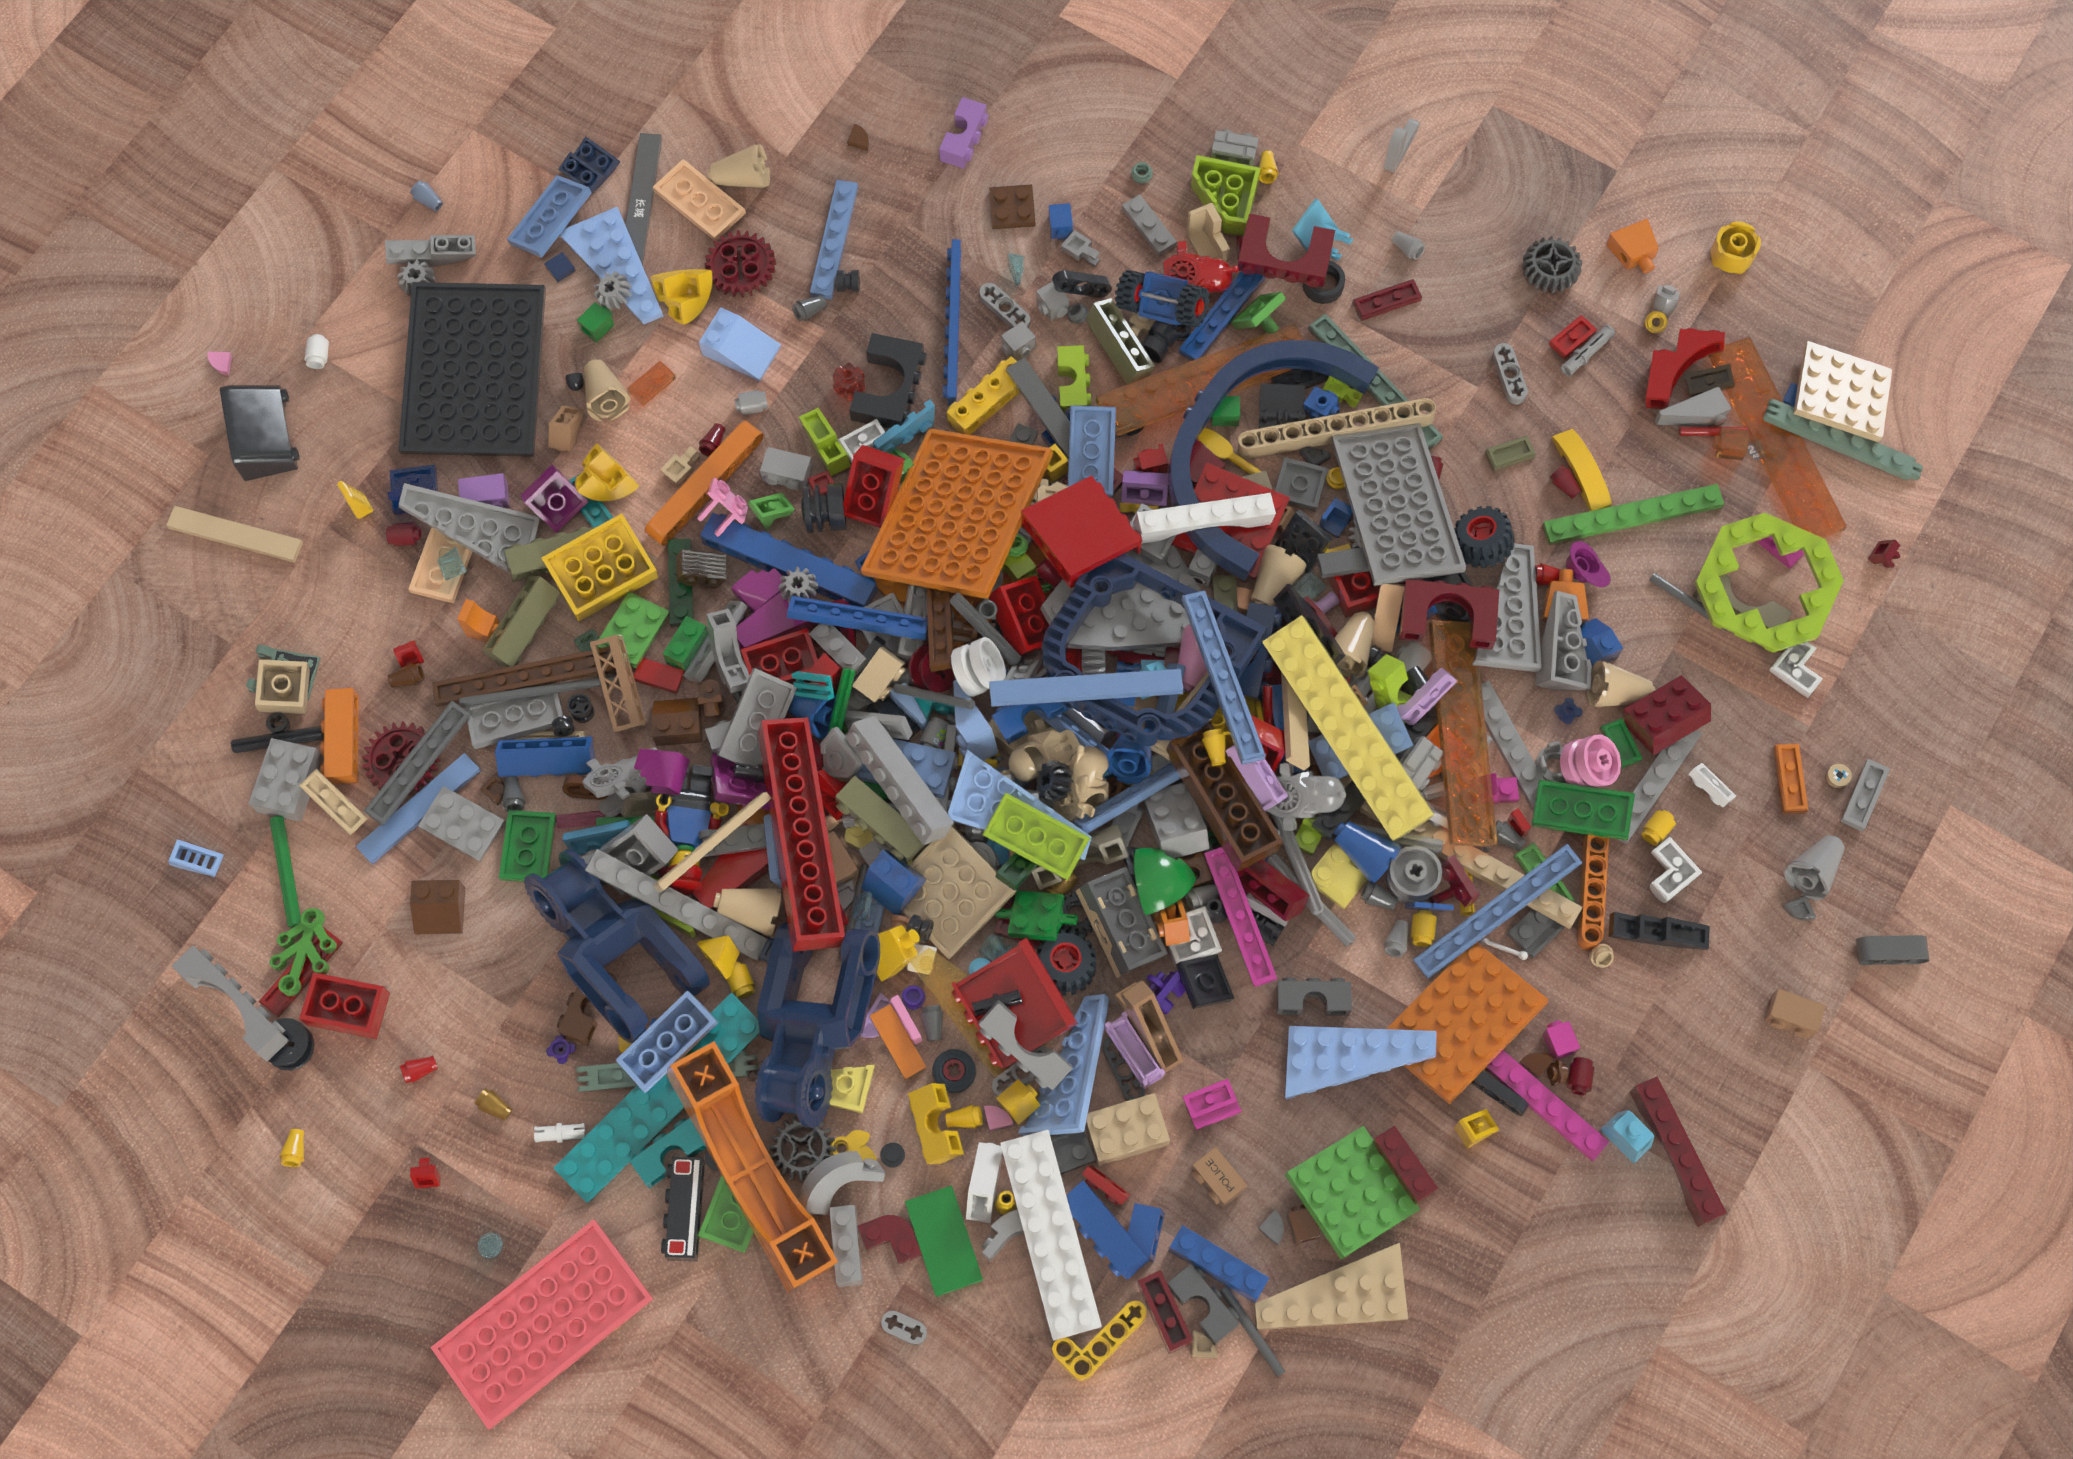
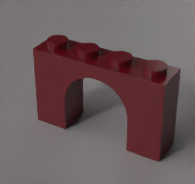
(1309, 269)
(1479, 603)

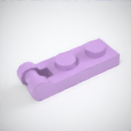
(1426, 696)

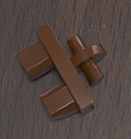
(964, 631)
(711, 698)

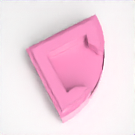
(220, 361)
(997, 1118)

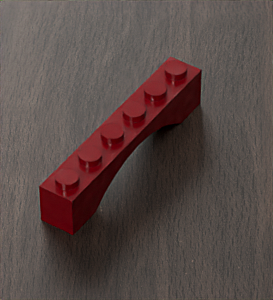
(1695, 1184)

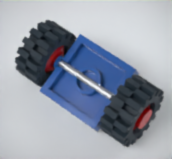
(1162, 298)

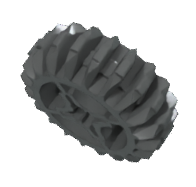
(1561, 257)
(809, 1138)

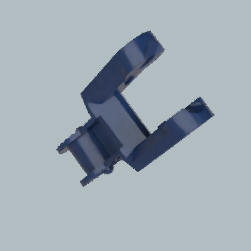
(603, 931)
(807, 1033)

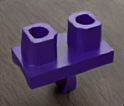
(1171, 982)

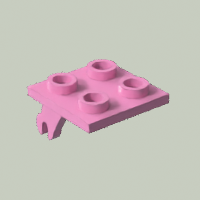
(720, 492)

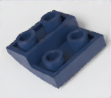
(589, 165)

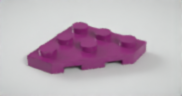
(733, 789)

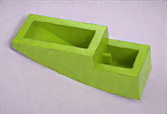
(825, 441)

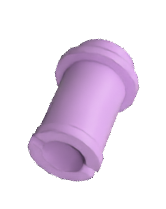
(1328, 602)

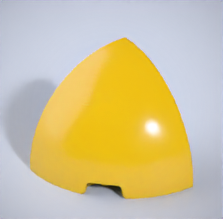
(683, 292)
(604, 477)

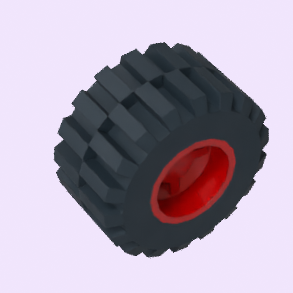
(1484, 536)
(1069, 961)

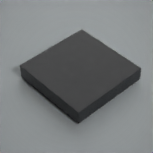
(1205, 981)

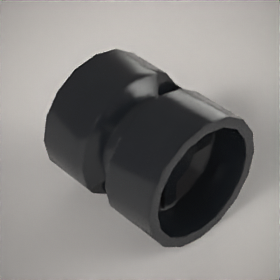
(1158, 340)

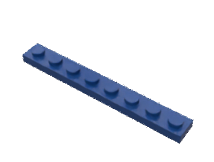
(952, 313)

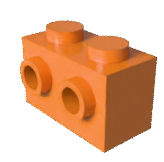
(1172, 924)

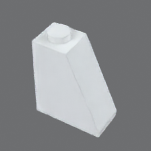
(984, 1182)

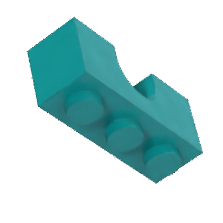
(650, 1161)

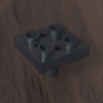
(1307, 537)

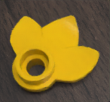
(855, 1142)

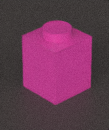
(1561, 1039)

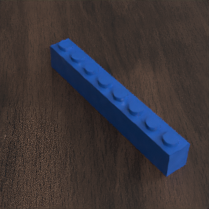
(769, 553)

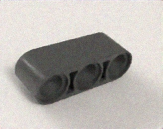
(1892, 950)

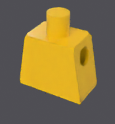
(896, 950)

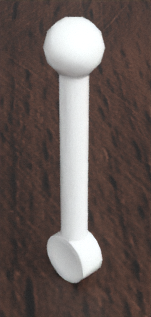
(1522, 954)

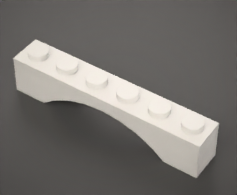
(1240, 511)

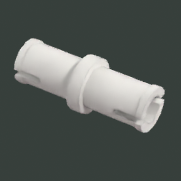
(559, 1132)

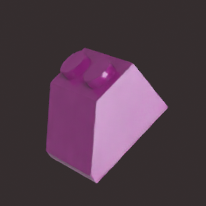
(553, 498)

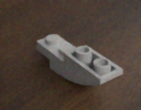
(435, 252)

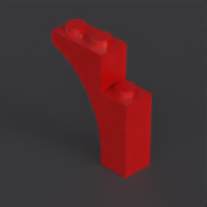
(1669, 366)

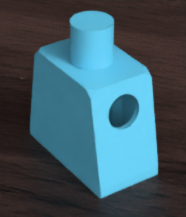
(1629, 1135)

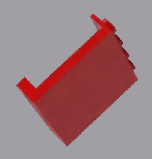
(1079, 529)
(1043, 1010)

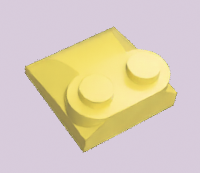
(1337, 876)

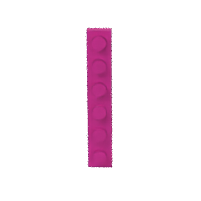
(1240, 917)
(1547, 1105)

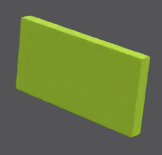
(1036, 836)

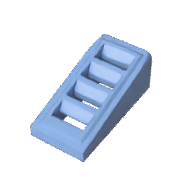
(910, 707)
(175, 861)

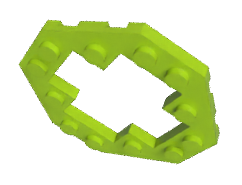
(1787, 540)

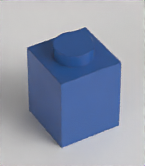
(1060, 221)

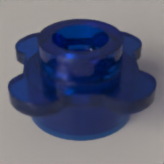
(1563, 715)

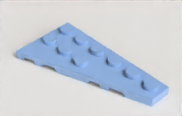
(607, 247)
(981, 790)
(1340, 1055)
(1068, 1104)

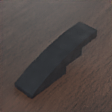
(1293, 606)
(1659, 931)

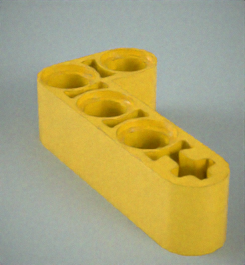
(1103, 1337)

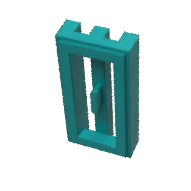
(803, 687)

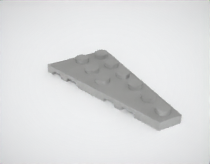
(471, 523)
(1518, 620)

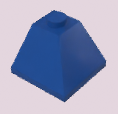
(1601, 641)

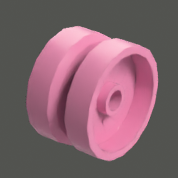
(1590, 762)

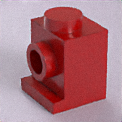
(1151, 460)

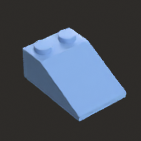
(738, 345)
(973, 730)

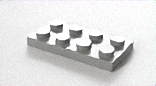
(762, 699)
(512, 718)

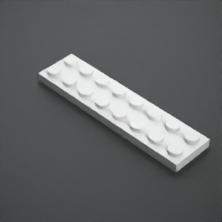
(1050, 1235)

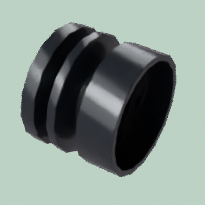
(824, 508)

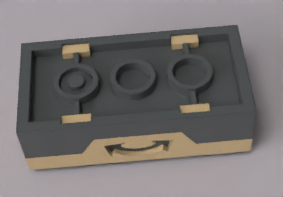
(1120, 922)

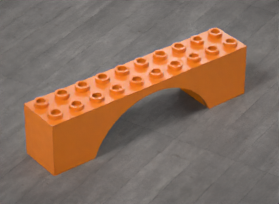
(770, 1207)

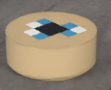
(1838, 776)

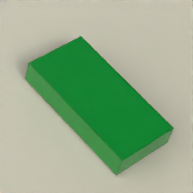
(1621, 737)

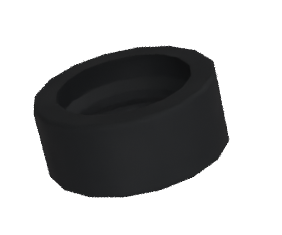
(1330, 296)

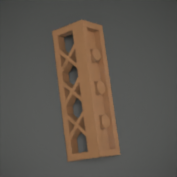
(626, 681)

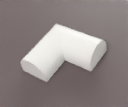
(863, 436)
(1792, 671)
(1679, 872)
(1202, 938)

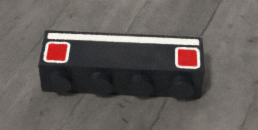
(684, 1209)

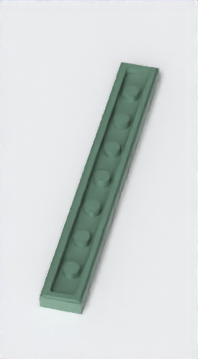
(1381, 388)

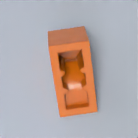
(476, 621)

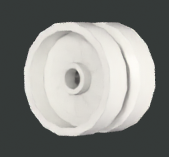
(977, 665)

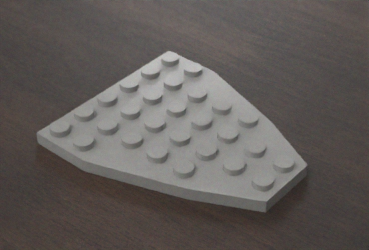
(1134, 616)

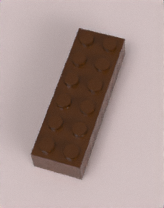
(1225, 801)

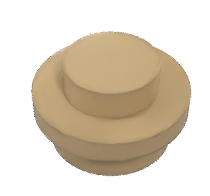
(1602, 955)

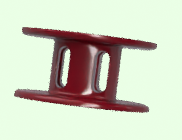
(923, 676)

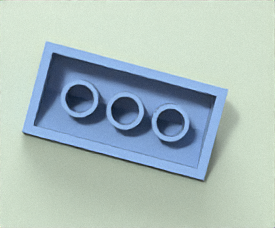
(666, 1041)

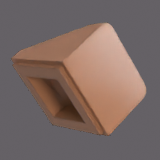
(1243, 598)

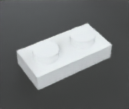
(1717, 790)

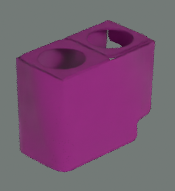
(757, 588)
(662, 770)

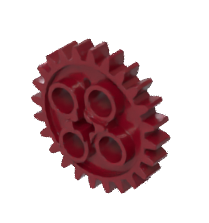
(761, 262)
(384, 749)

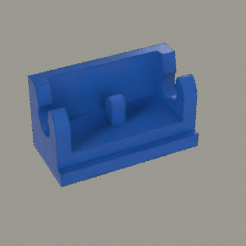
(1146, 1228)

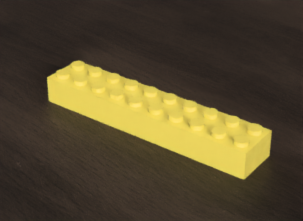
(1348, 728)

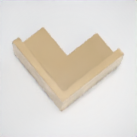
(1206, 234)

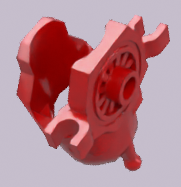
(1199, 271)

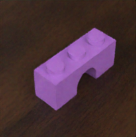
(958, 148)

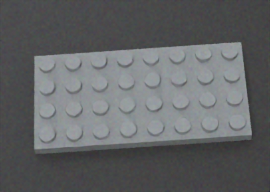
(1398, 504)

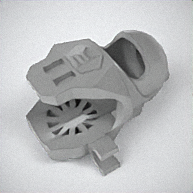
(616, 781)
(1306, 795)

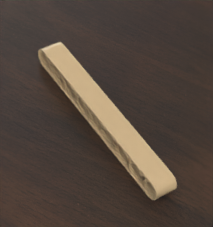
(1325, 424)

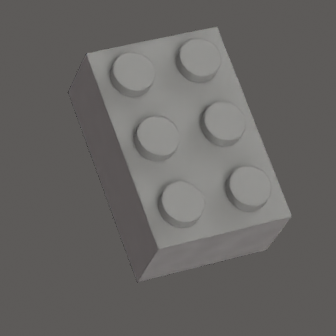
(278, 780)
(1176, 821)
(641, 847)

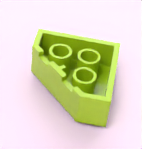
(1229, 188)

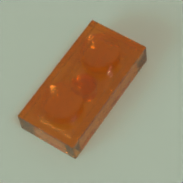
(651, 383)

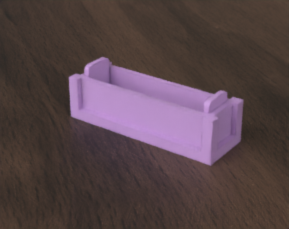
(1261, 780)
(1134, 1051)

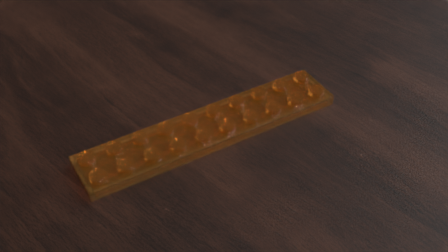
(1177, 387)
(1780, 451)
(1463, 738)

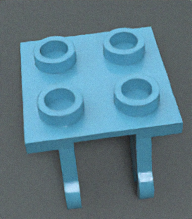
(1318, 216)

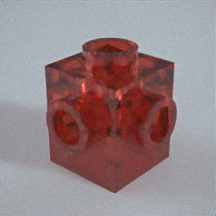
(848, 380)

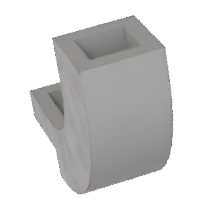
(726, 650)
(831, 1175)
(1005, 1229)

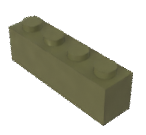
(1119, 341)
(527, 560)
(521, 622)
(879, 819)

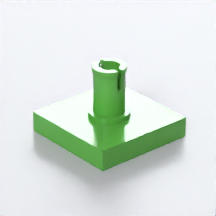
(1259, 312)

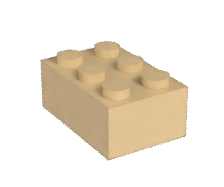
(1126, 1129)

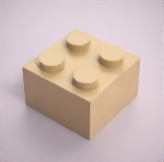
(879, 674)
(282, 686)

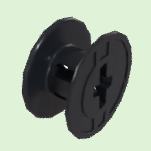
(298, 1055)

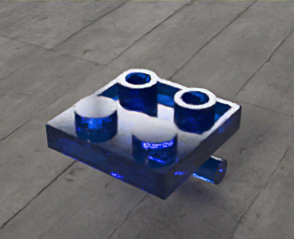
(417, 476)

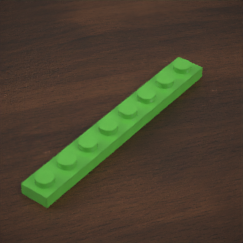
(1633, 514)

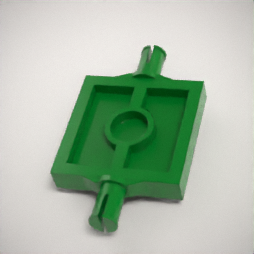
(1036, 916)

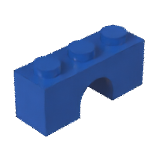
(1011, 718)

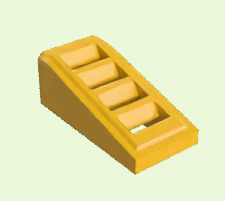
(355, 499)

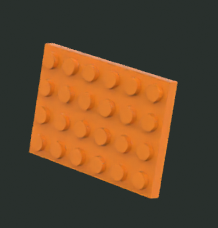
(1476, 1013)

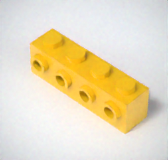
(983, 401)

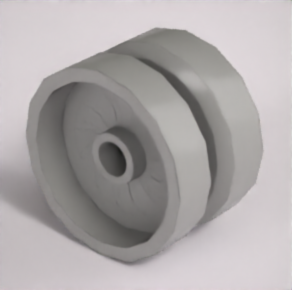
(1420, 863)

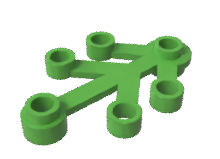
(302, 949)

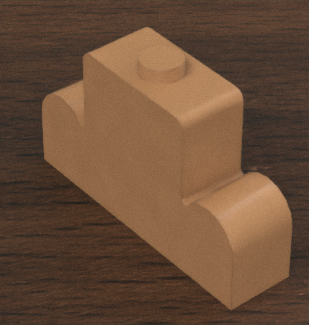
(1150, 1024)

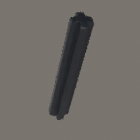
(262, 741)

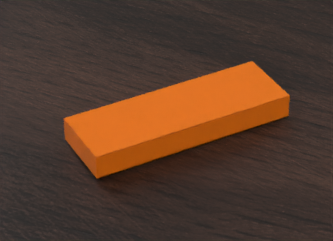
(1790, 778)
(897, 1041)

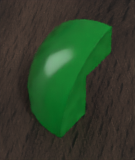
(1160, 879)

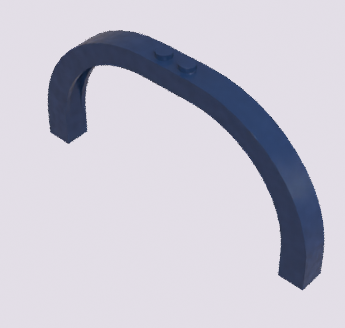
(1272, 356)

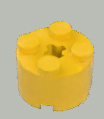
(1735, 247)

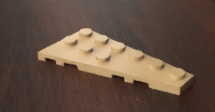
(1352, 1294)

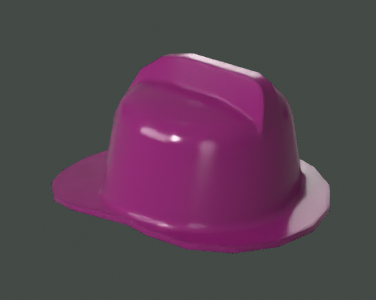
(1587, 565)

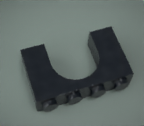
(894, 408)

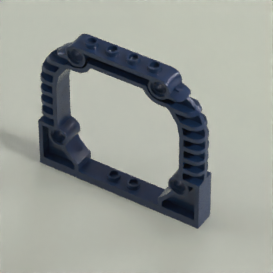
(1240, 635)

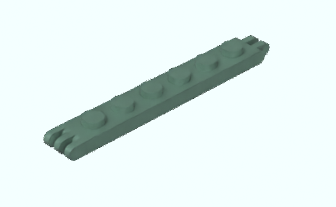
(1844, 442)
(615, 1077)

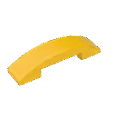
(1584, 468)

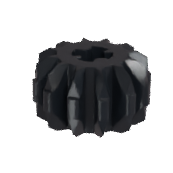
(1054, 780)

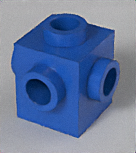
(1321, 403)

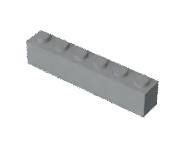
(899, 780)

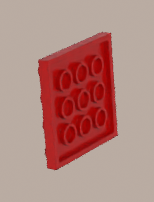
(1220, 485)

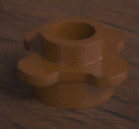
(1557, 1072)

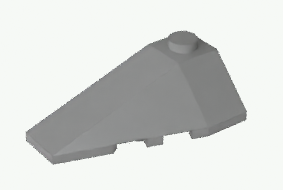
(1563, 647)

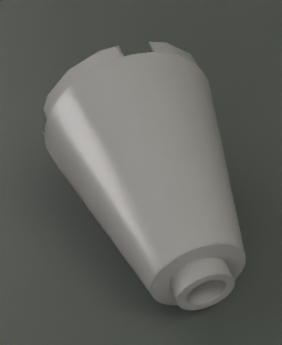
(1816, 868)

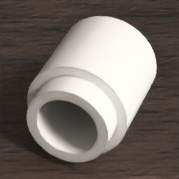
(316, 351)

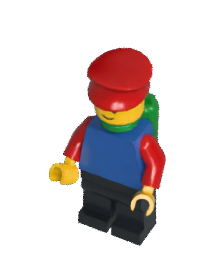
(682, 819)

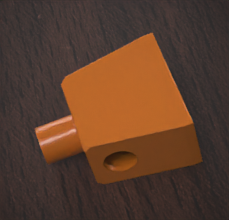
(1634, 246)
(1566, 585)

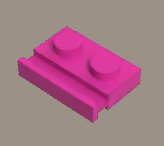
(1211, 1104)

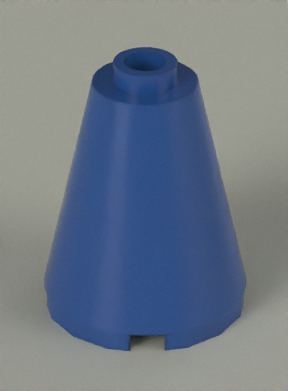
(817, 710)
(1129, 760)
(1366, 849)

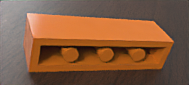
(340, 735)

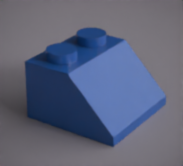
(892, 882)

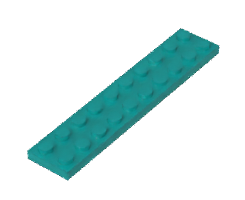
(644, 1115)

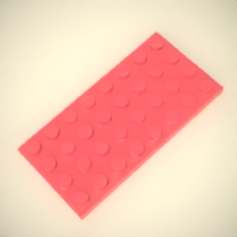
(541, 1324)

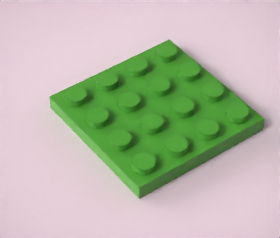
(1351, 1192)

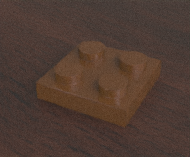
(1012, 206)

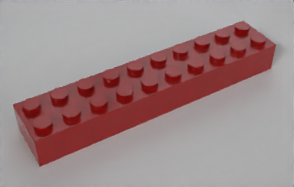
(800, 834)

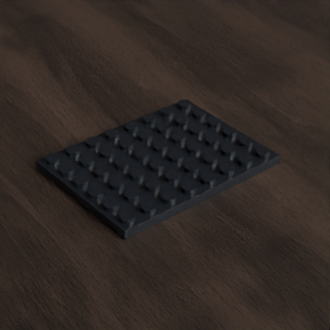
(472, 369)

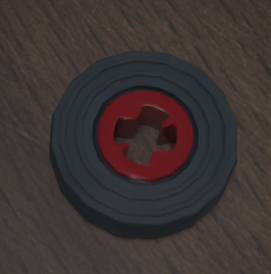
(965, 1067)

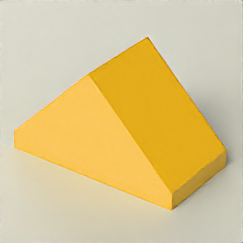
(720, 953)
(1476, 1128)

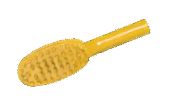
(1224, 450)

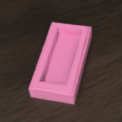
(906, 1020)

